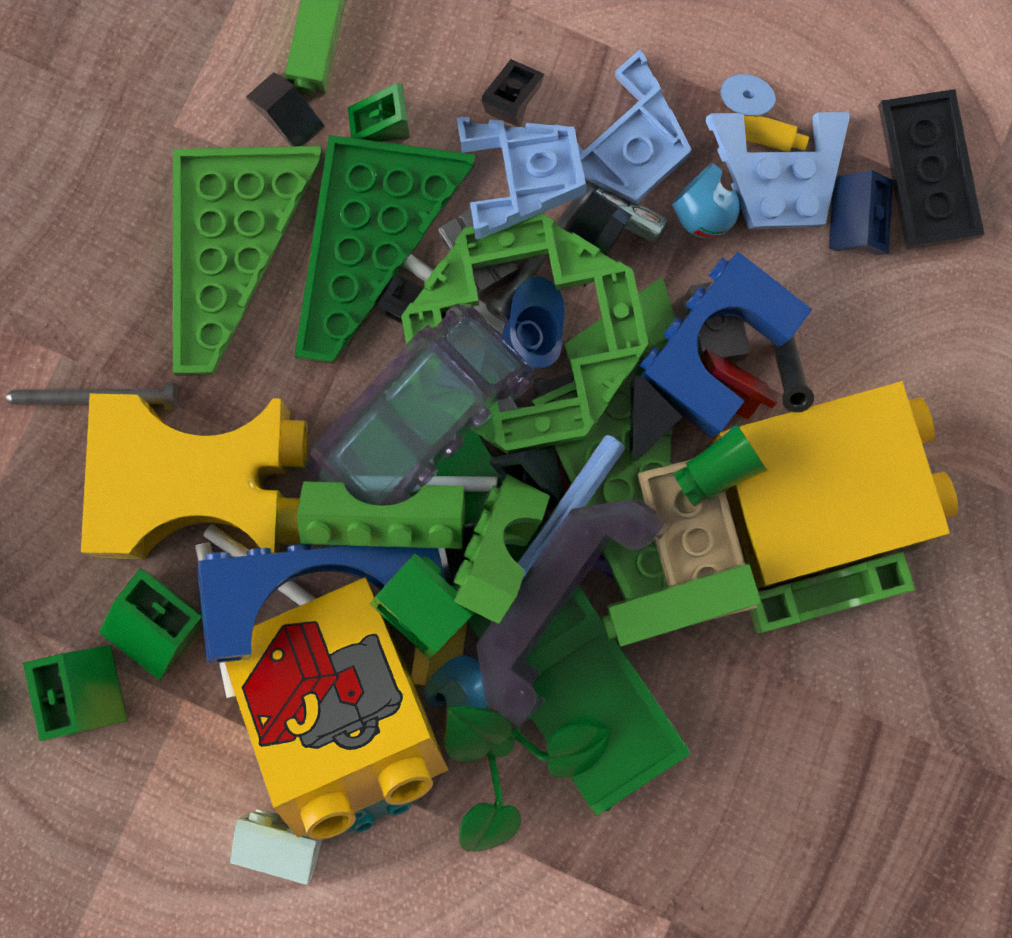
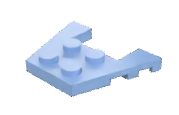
(640, 145)
(539, 165)
(782, 187)

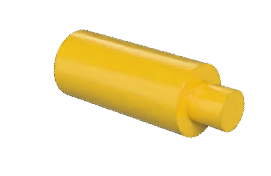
(774, 134)

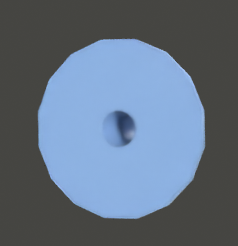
(747, 95)

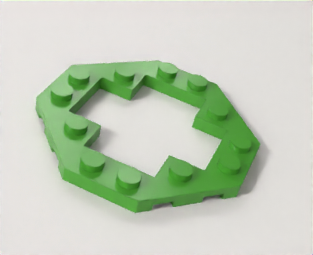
(573, 264)

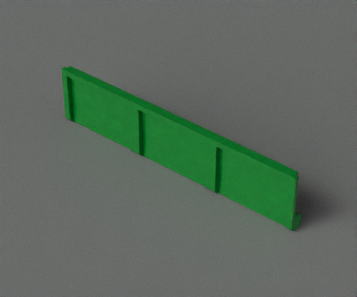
(583, 674)

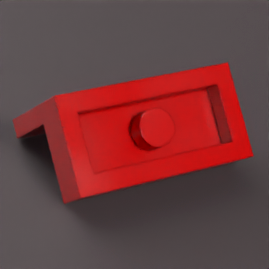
(740, 382)

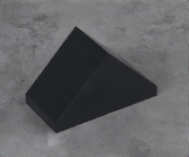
(286, 110)
(649, 417)
(536, 468)

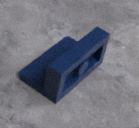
(861, 212)

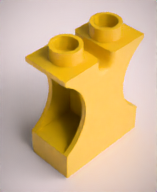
(157, 480)

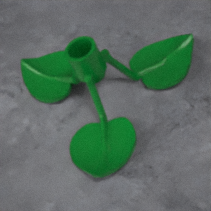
(482, 732)

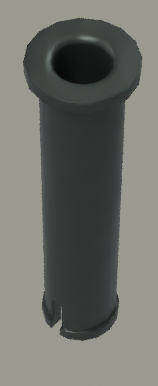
(796, 395)

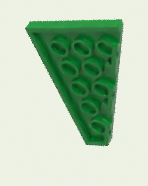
(368, 221)

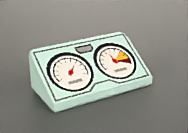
(643, 220)

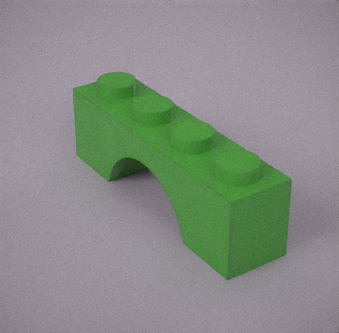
(427, 520)
(491, 575)
(832, 592)

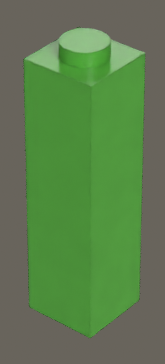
(314, 45)
(682, 604)

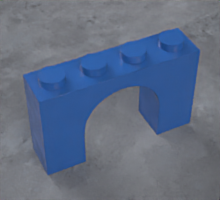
(736, 291)

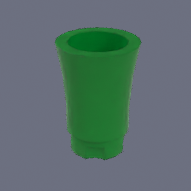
(719, 467)

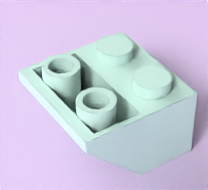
(273, 848)

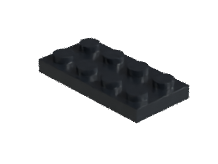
(930, 169)

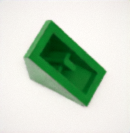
(380, 116)

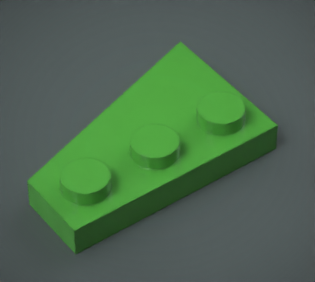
(656, 314)

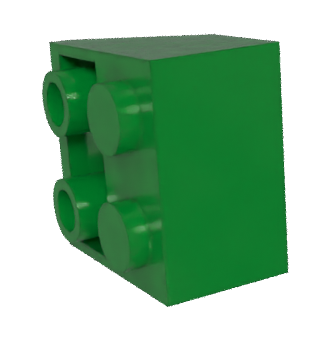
(421, 605)
(151, 623)
(75, 692)

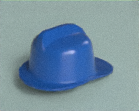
(536, 322)

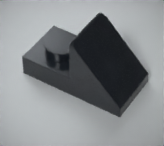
(511, 92)

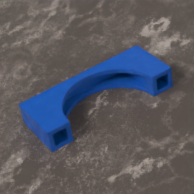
(238, 586)

